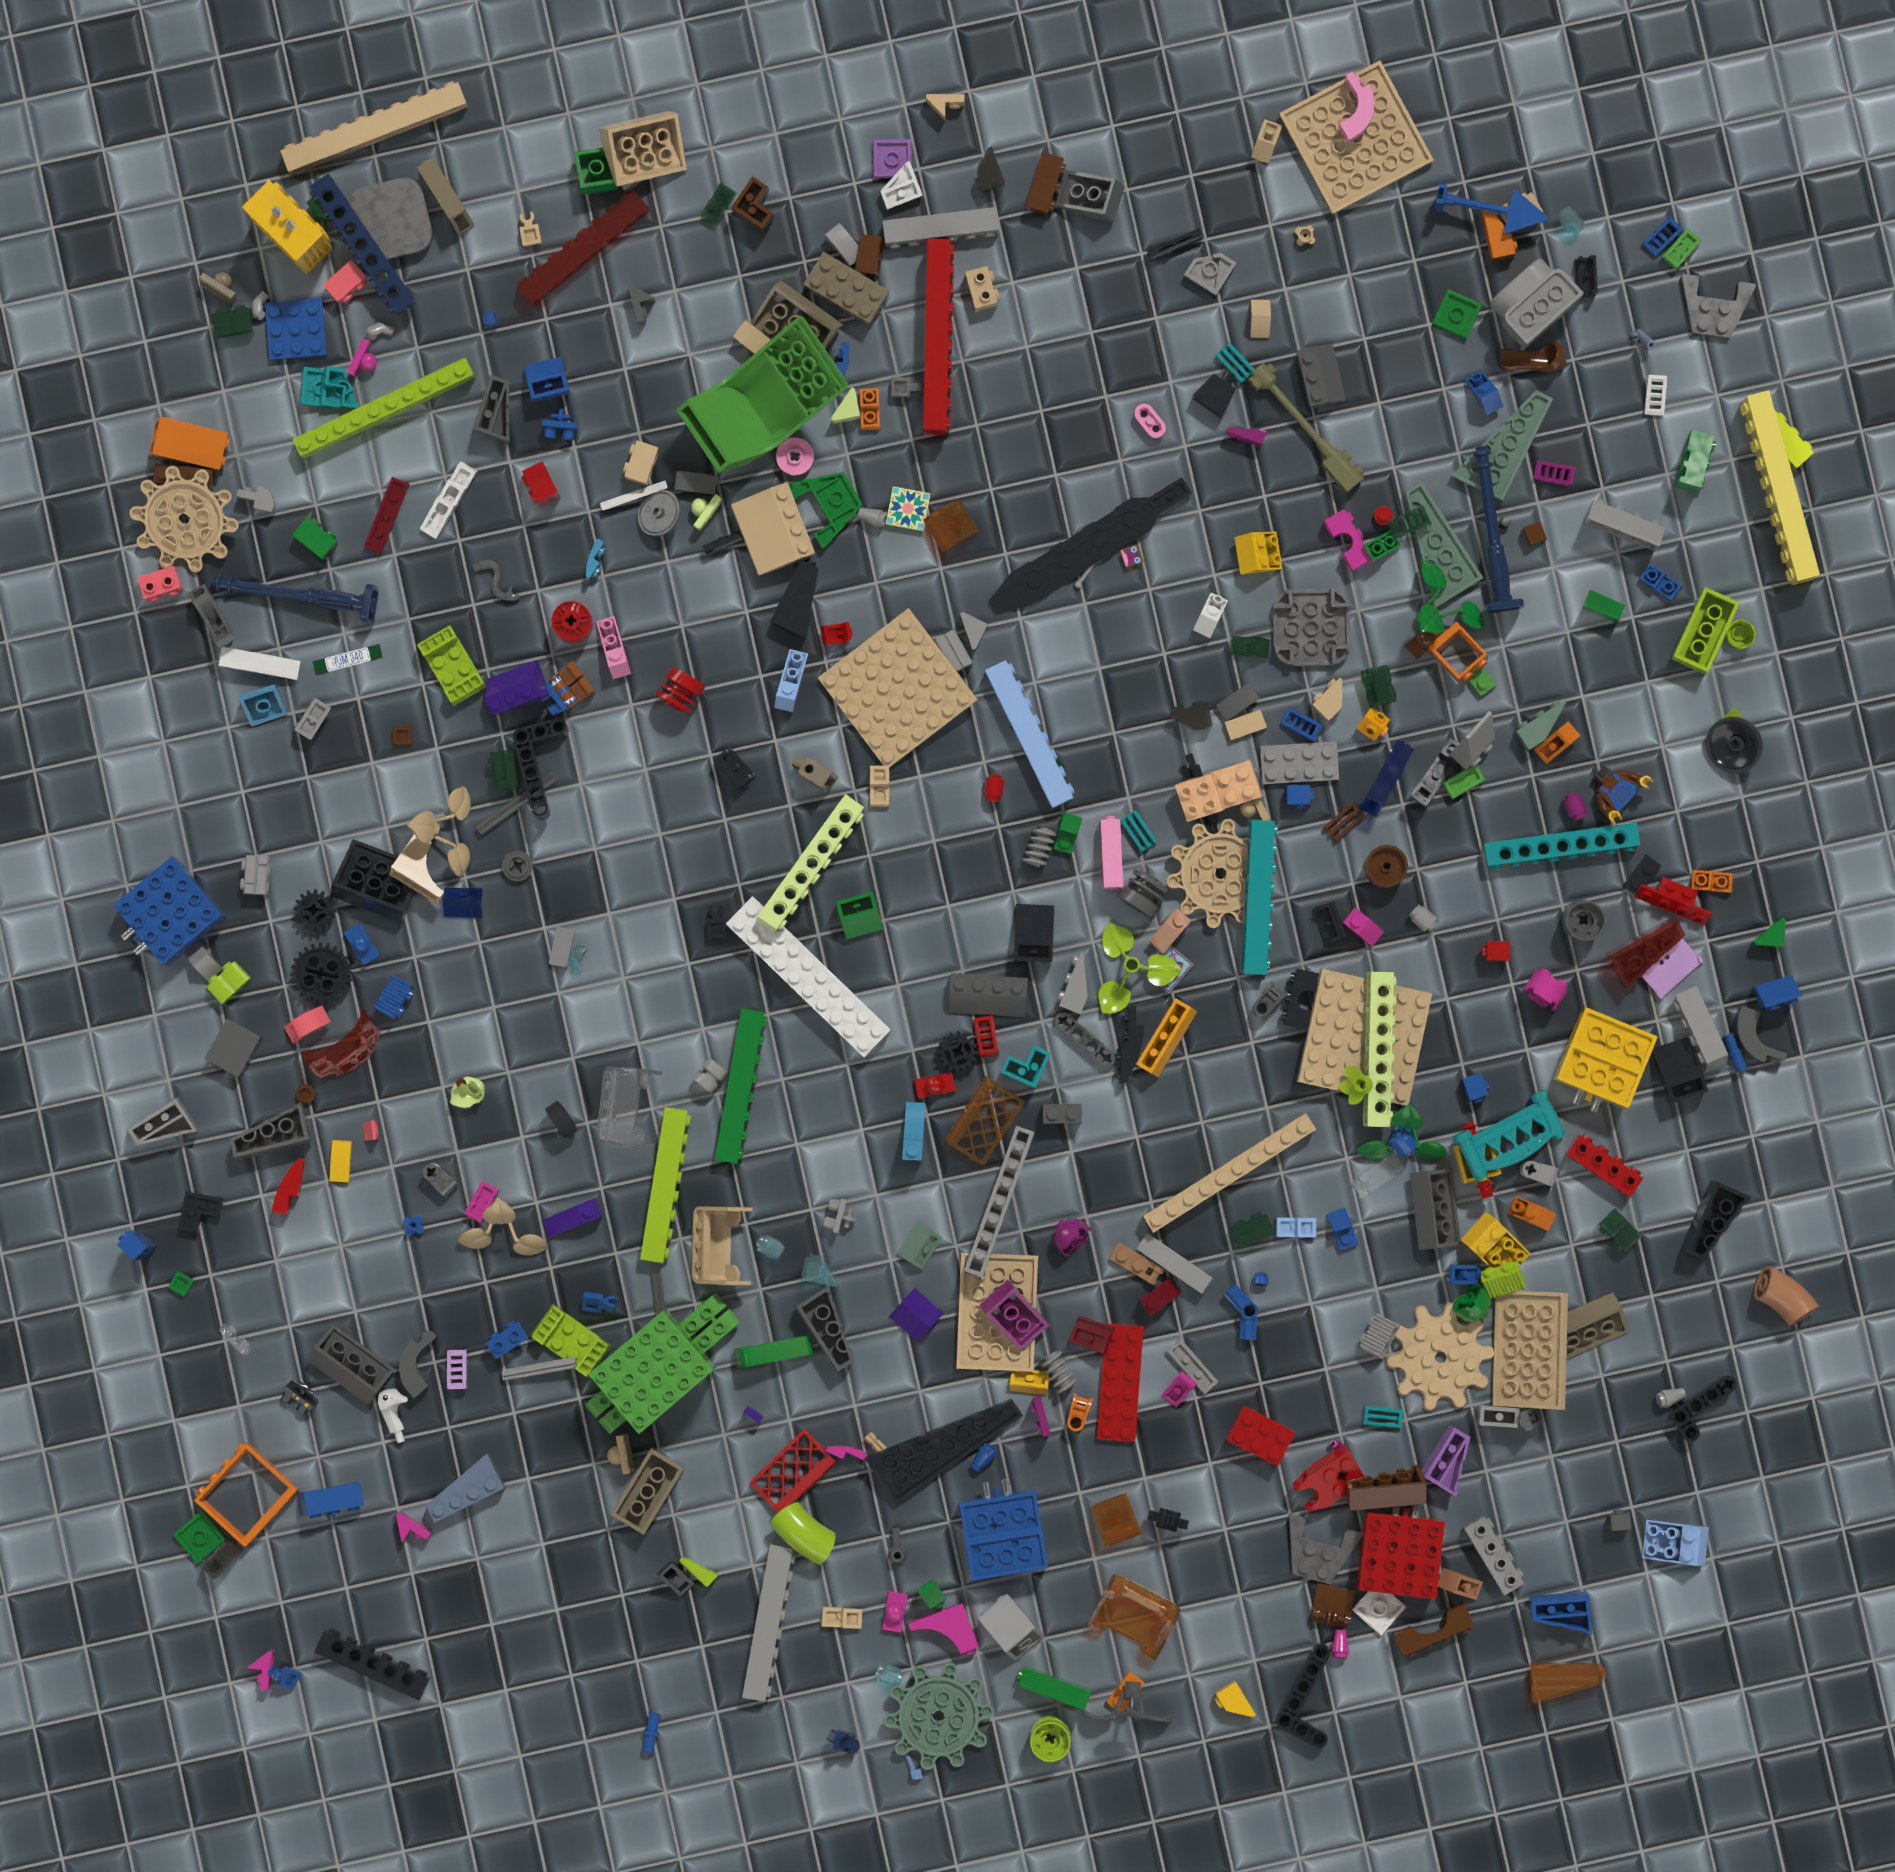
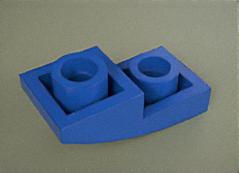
(843, 355)
(1660, 582)

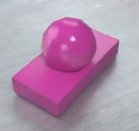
(362, 359)
(895, 1611)

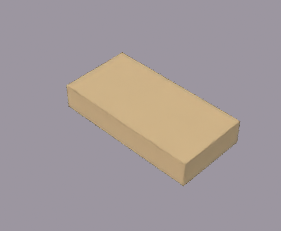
(1245, 725)

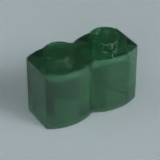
(232, 322)
(1378, 686)
(1619, 1230)

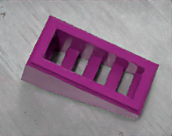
(1250, 436)
(1568, 483)

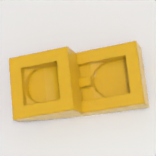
(340, 1161)

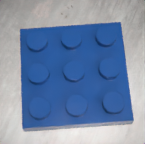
(296, 329)

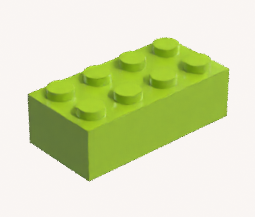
(1705, 630)

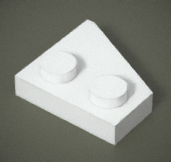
(901, 187)

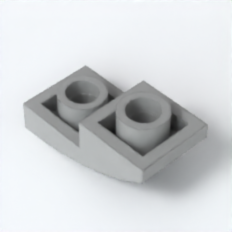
(843, 243)

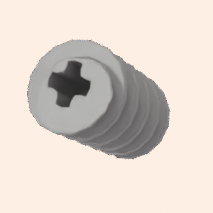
(1039, 847)
(1059, 1371)

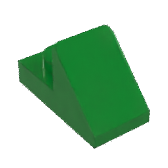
(1067, 833)

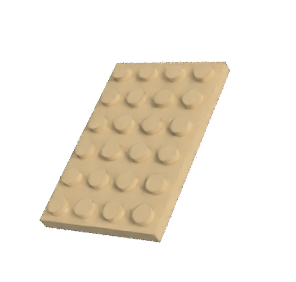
(979, 1338)
(1530, 1350)

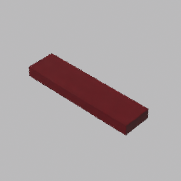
(386, 515)

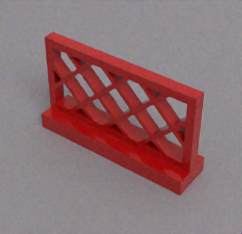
(807, 1480)

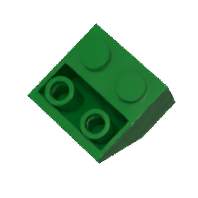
(859, 915)

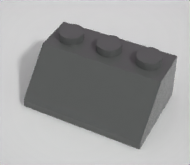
(1320, 376)

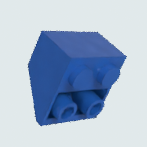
(547, 379)
(1775, 992)

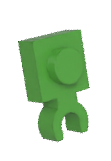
(1481, 681)

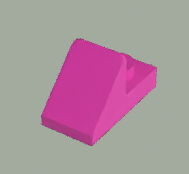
(1178, 1389)
(407, 1524)
(264, 1664)

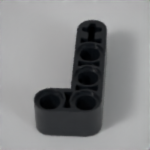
(1704, 1403)

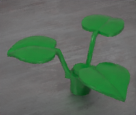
(1429, 616)
(1409, 1119)

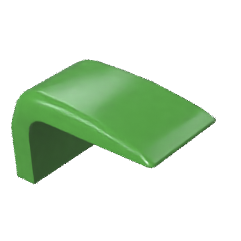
(764, 398)

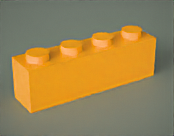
(1166, 1037)

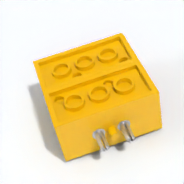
(288, 226)
(1604, 1059)

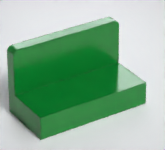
(1603, 606)

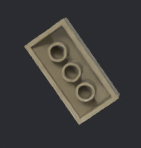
(1594, 1324)

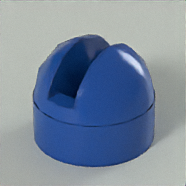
(1260, 1279)

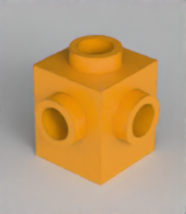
(1373, 724)

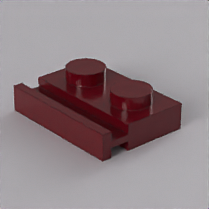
(1091, 1335)

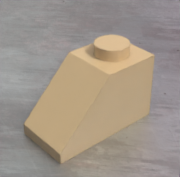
(1266, 141)

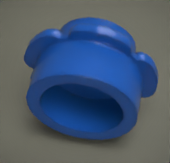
(490, 319)

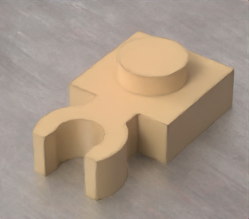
(530, 233)

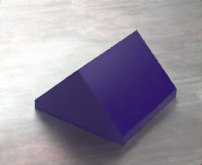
(916, 1314)

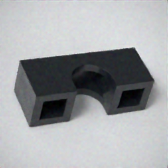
(1301, 982)

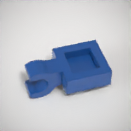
(595, 1302)
(285, 1678)

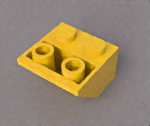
(1258, 552)

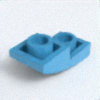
(593, 565)

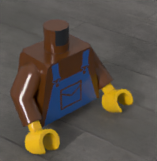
(1618, 790)

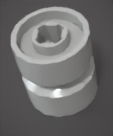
(710, 1075)

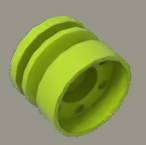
(1045, 1748)

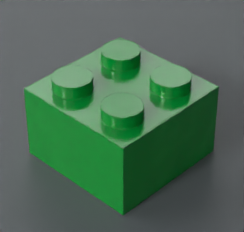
(593, 171)

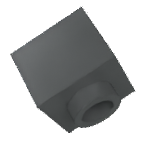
(1619, 1520)

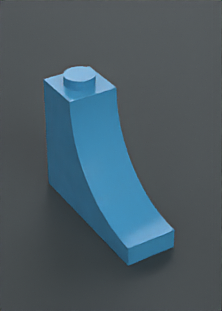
(913, 1131)

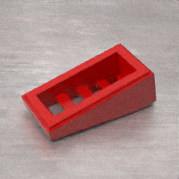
(990, 1052)

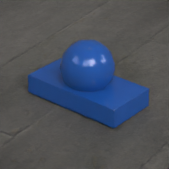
(361, 944)

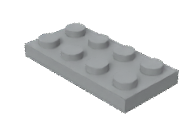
(1299, 763)

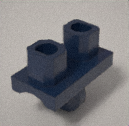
(844, 1741)

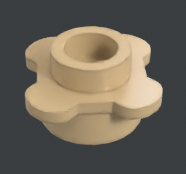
(1305, 230)

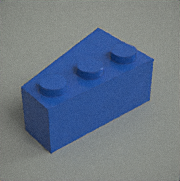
(330, 1500)
(1562, 1610)

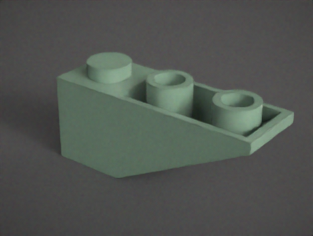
(1537, 730)

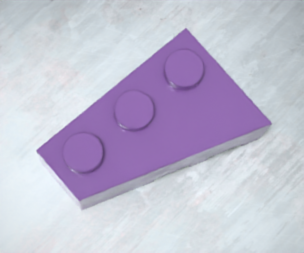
(1447, 1459)

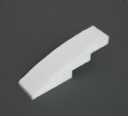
(448, 500)
(259, 663)

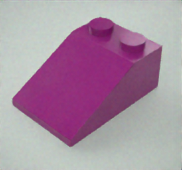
(1014, 1314)

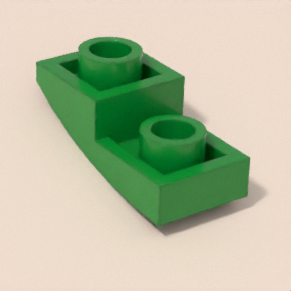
(1381, 546)

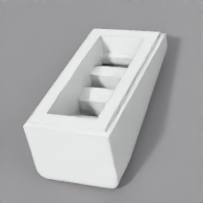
(1655, 378)

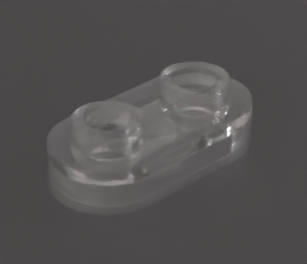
(241, 1345)

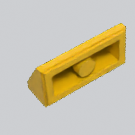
(1029, 1382)

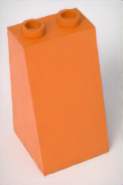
(188, 444)

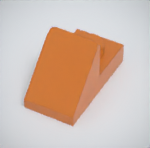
(1114, 1698)

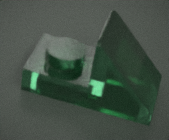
(1250, 647)

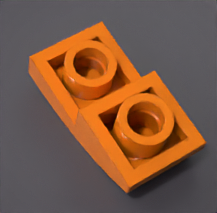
(870, 409)
(1712, 881)

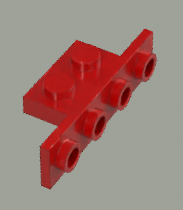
(1674, 899)

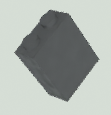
(233, 1049)

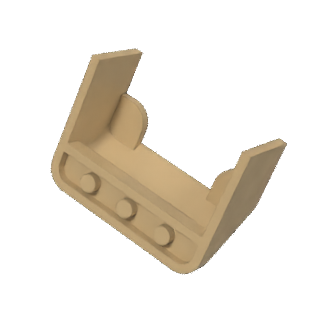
(713, 1245)

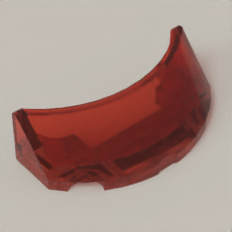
(348, 1052)

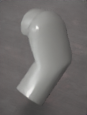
(257, 309)
(379, 328)

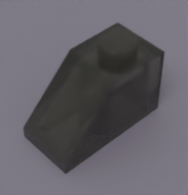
(989, 173)

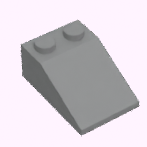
(1475, 742)

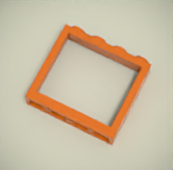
(216, 1478)

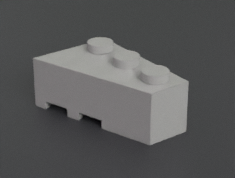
(164, 1122)

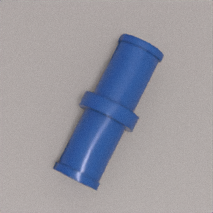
(1735, 1052)
(651, 1732)

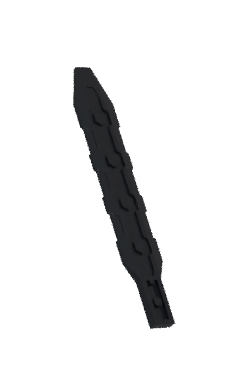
(1085, 548)

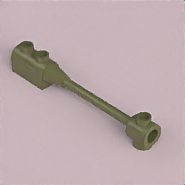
(1336, 462)

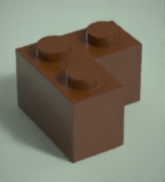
(749, 205)

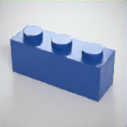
(135, 1244)

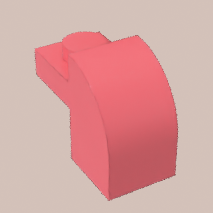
(307, 1024)

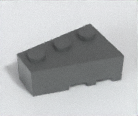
(494, 410)

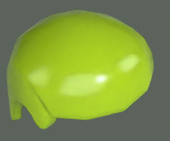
(1741, 634)

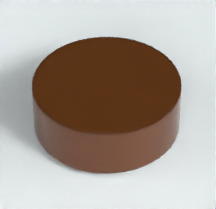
(305, 1094)

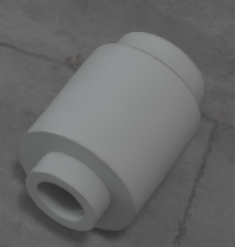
(1423, 918)

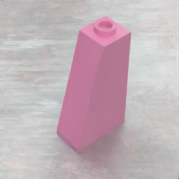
(1111, 853)

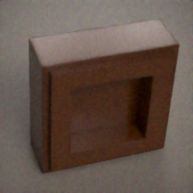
(402, 736)

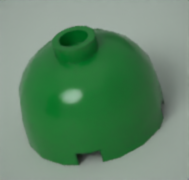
(1473, 1305)

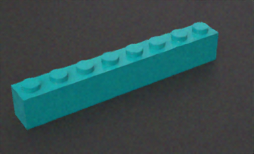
(1258, 897)

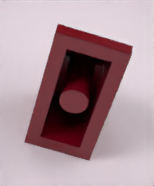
(1159, 1296)

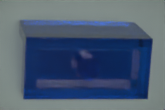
(462, 902)

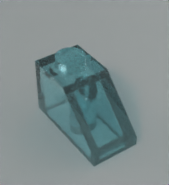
(818, 1271)

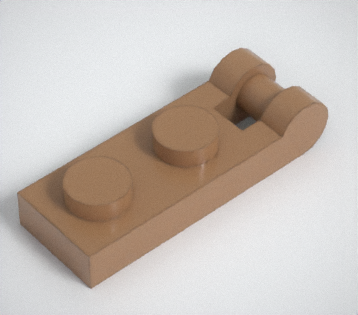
(1135, 1263)

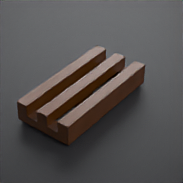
(1331, 832)

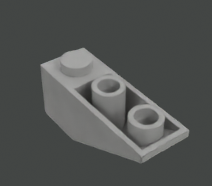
(1076, 990)

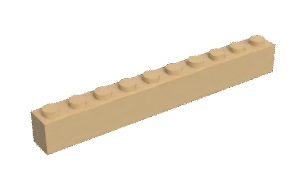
(374, 128)
(1229, 1172)

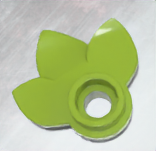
(1354, 1084)

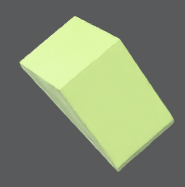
(848, 409)

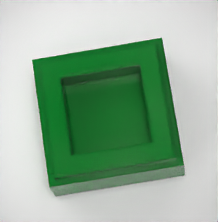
(181, 1283)

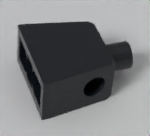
(1216, 393)

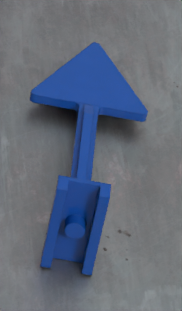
(1519, 214)

